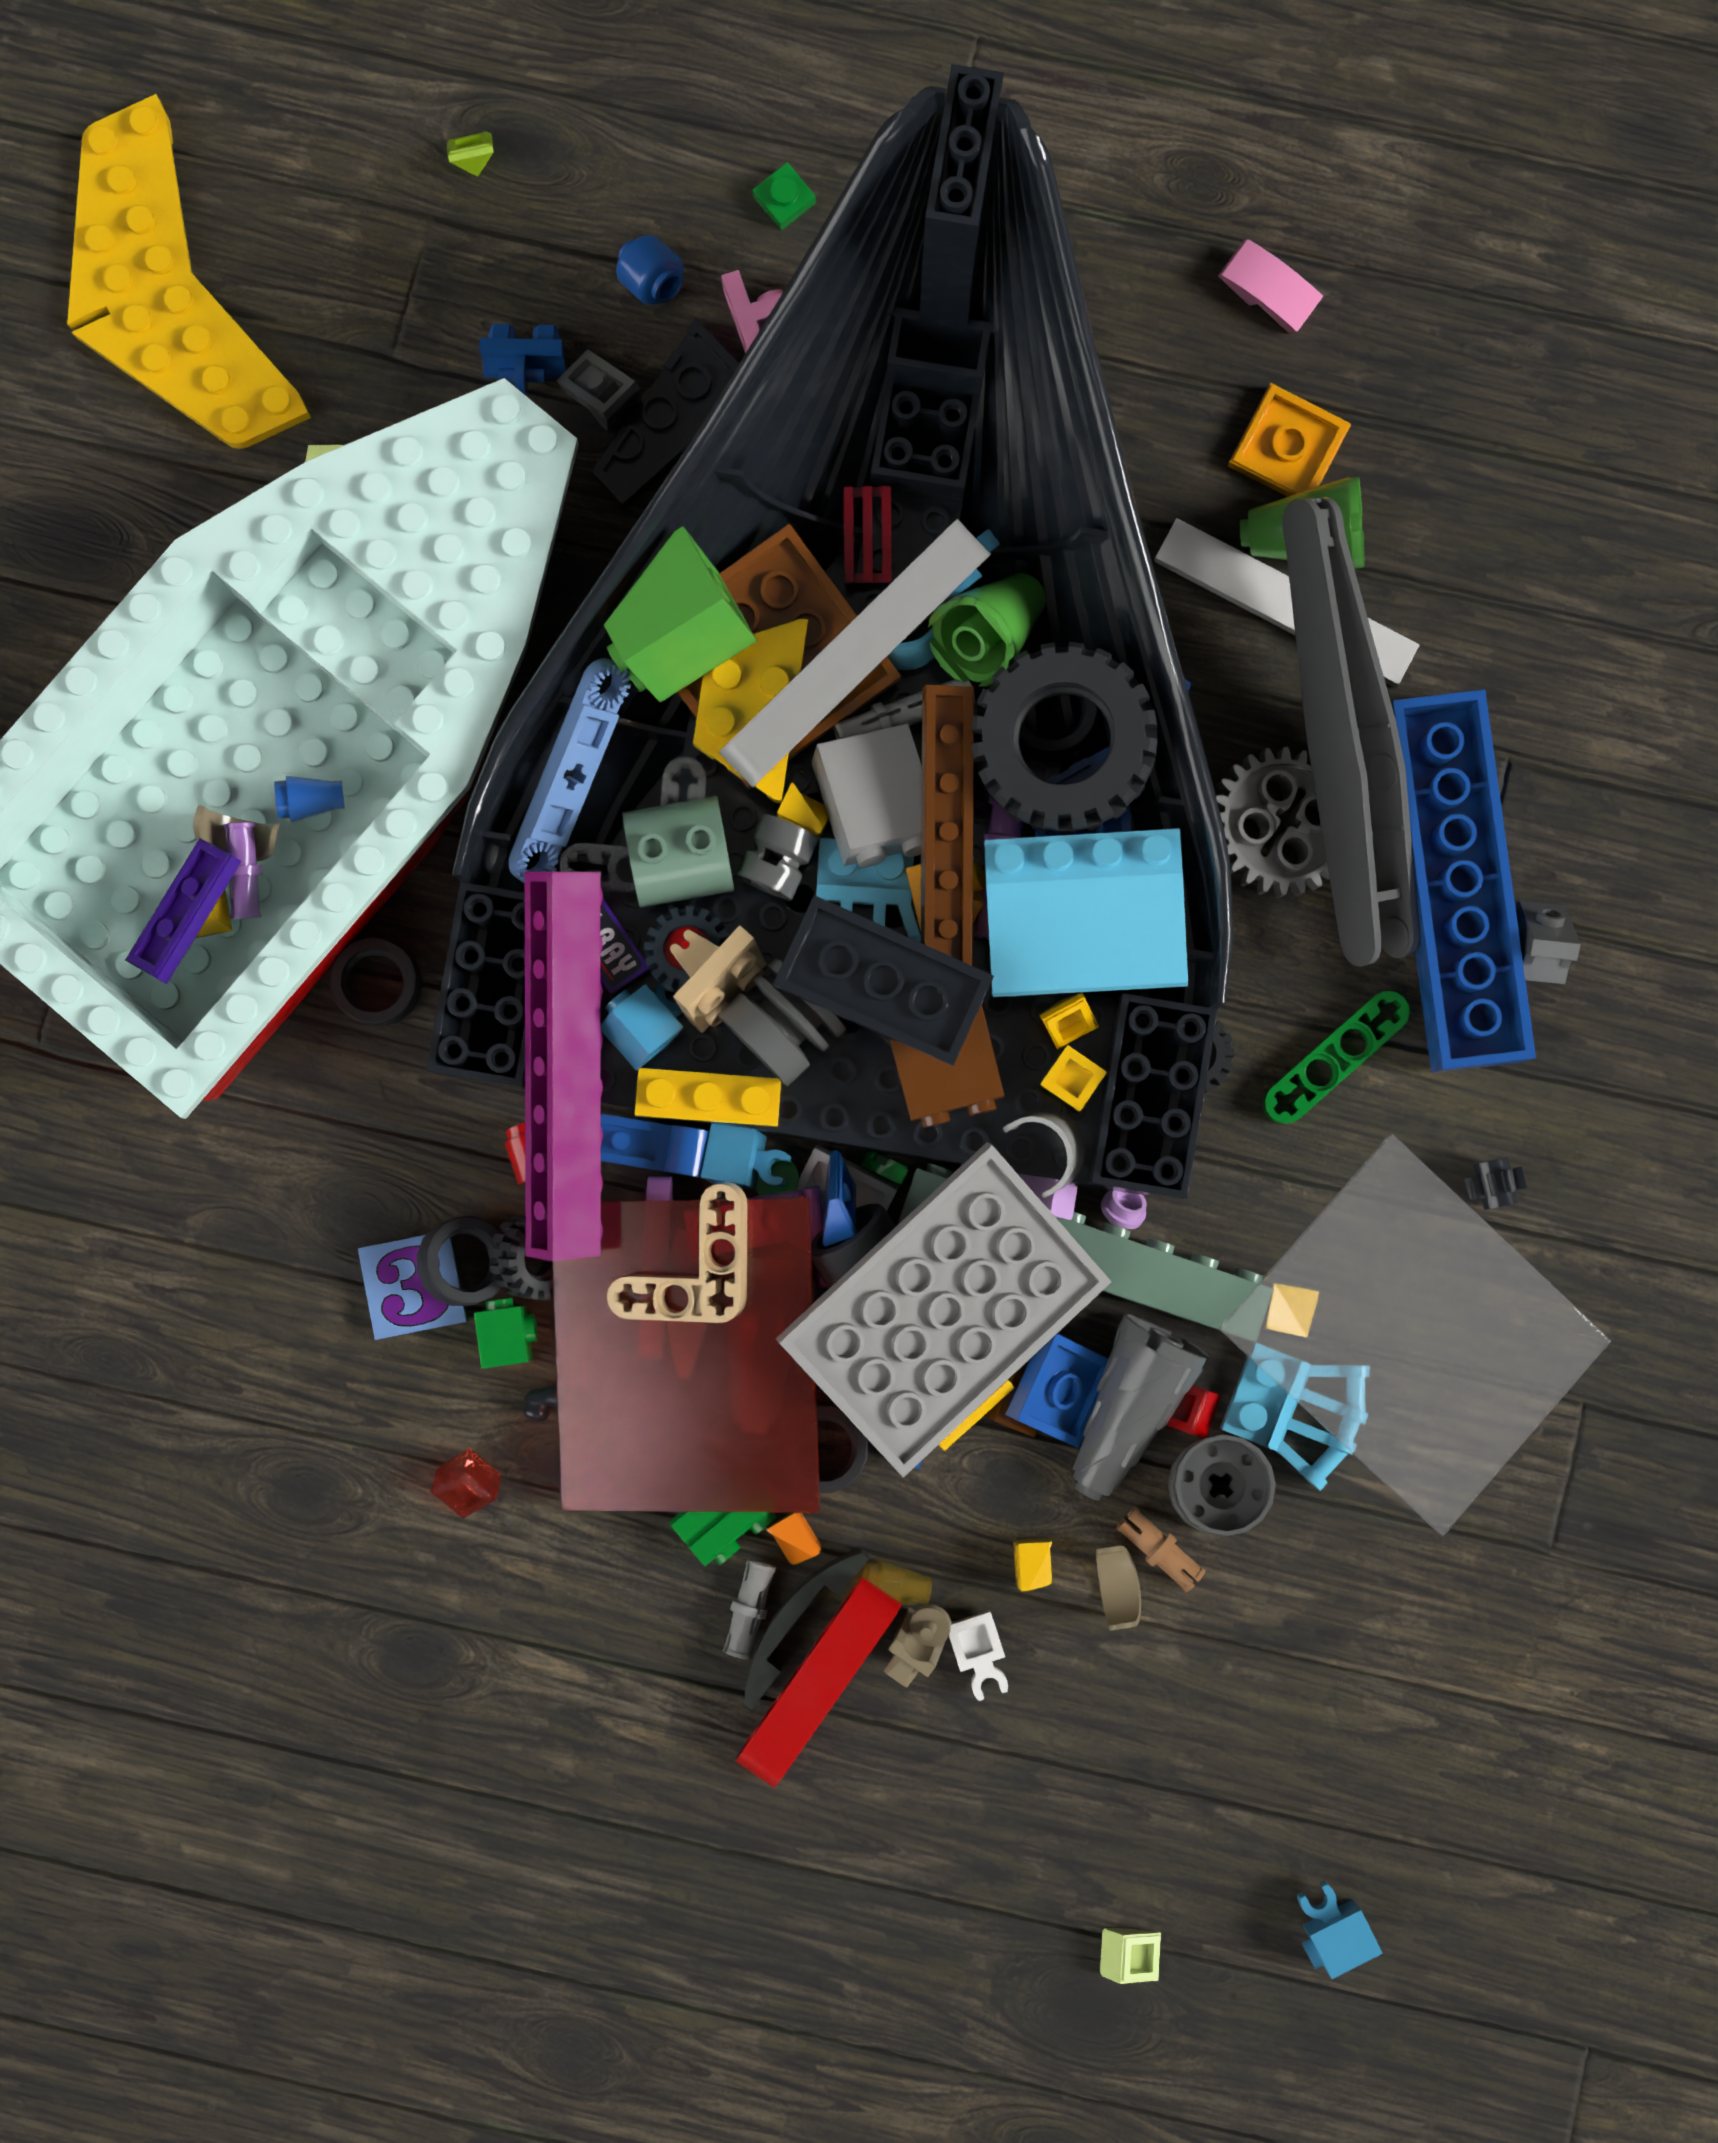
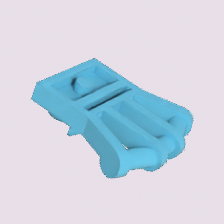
(874, 885)
(1264, 1413)

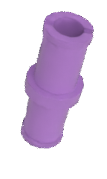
(244, 882)

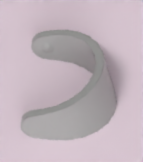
(1072, 1140)

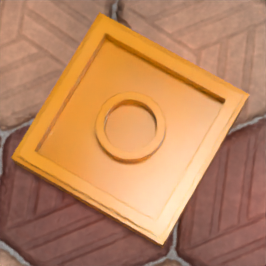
(1288, 443)

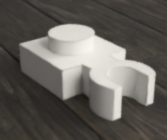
(976, 1646)

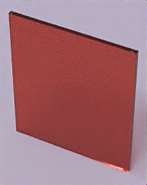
(682, 1407)

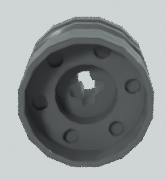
(779, 1027)
(1248, 1485)

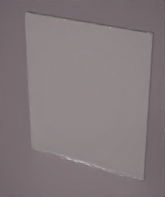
(1415, 1334)

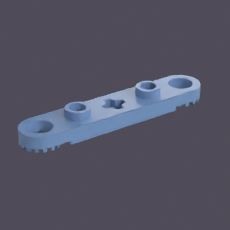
(578, 746)

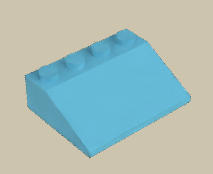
(1086, 912)

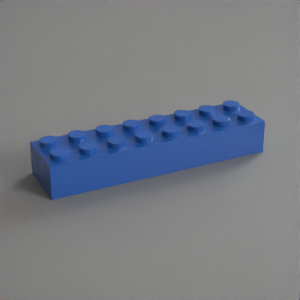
(1463, 885)

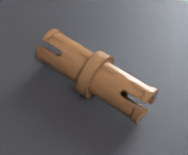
(1160, 1549)

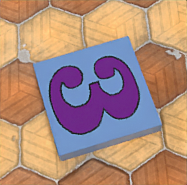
(396, 1294)

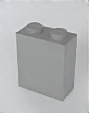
(872, 794)

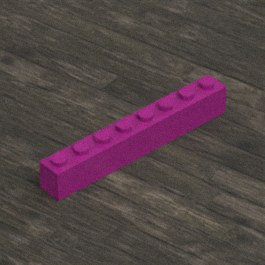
(563, 1065)

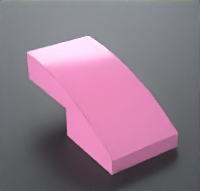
(1271, 284)

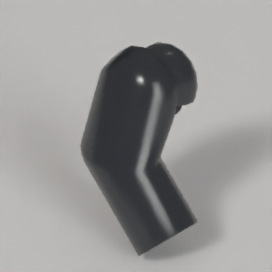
(539, 1402)

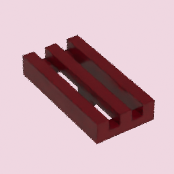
(867, 494)

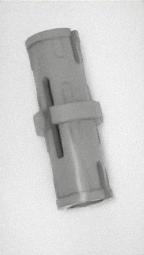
(749, 1609)

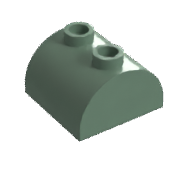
(678, 851)

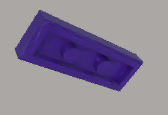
(183, 910)

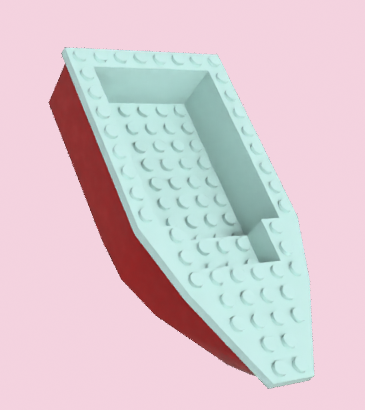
(312, 632)

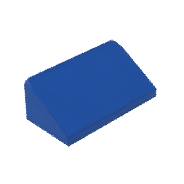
(838, 1202)

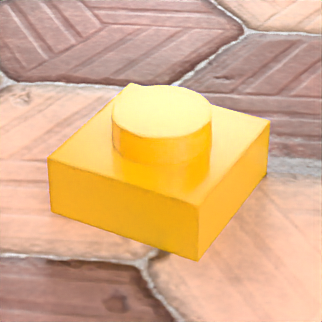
(1073, 1078)

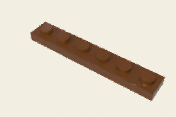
(947, 820)

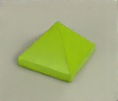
(471, 151)

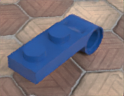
(653, 1145)

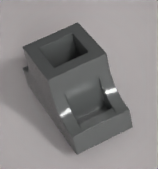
(1546, 941)

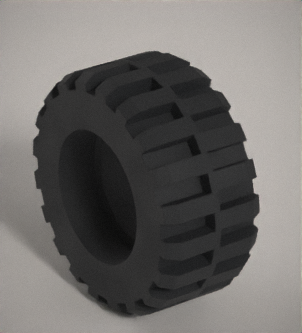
(1050, 674)

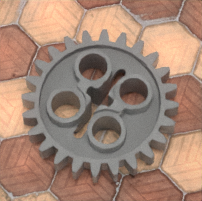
(1248, 799)

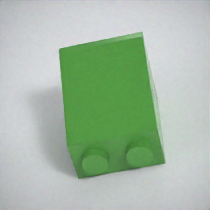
(676, 621)

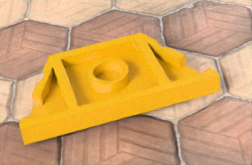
(742, 688)

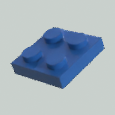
(1059, 1390)

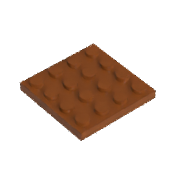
(783, 584)

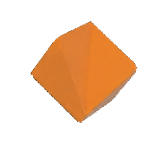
(795, 1537)

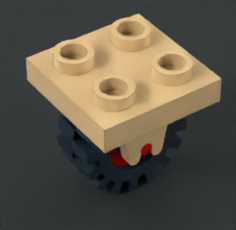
(702, 963)

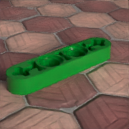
(1338, 1061)

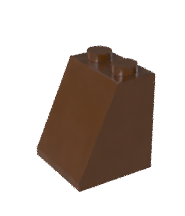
(938, 1089)

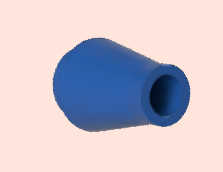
(307, 797)

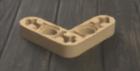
(701, 1287)

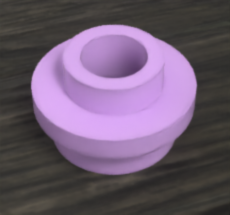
(1124, 1209)

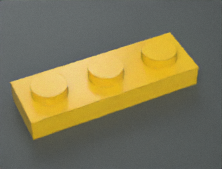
(708, 1097)

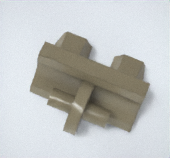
(918, 1643)

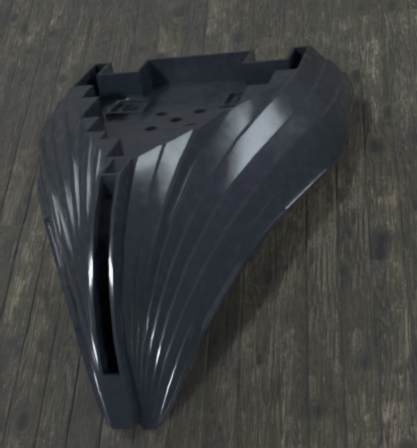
(958, 363)

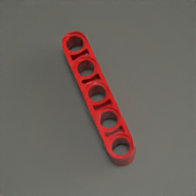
(818, 1682)

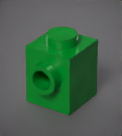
(505, 1334)

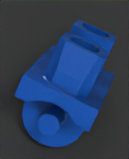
(522, 359)

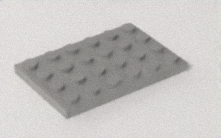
(944, 1309)

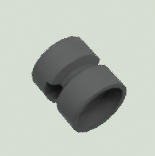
(781, 840)

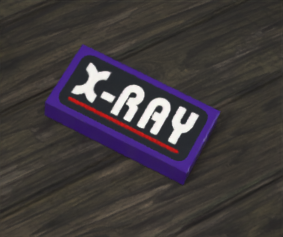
(619, 956)

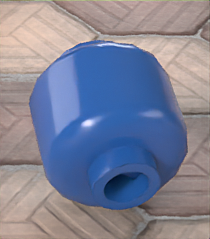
(650, 270)

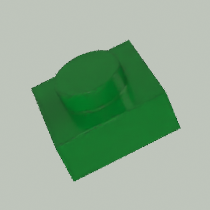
(784, 196)

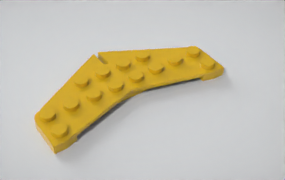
(161, 318)

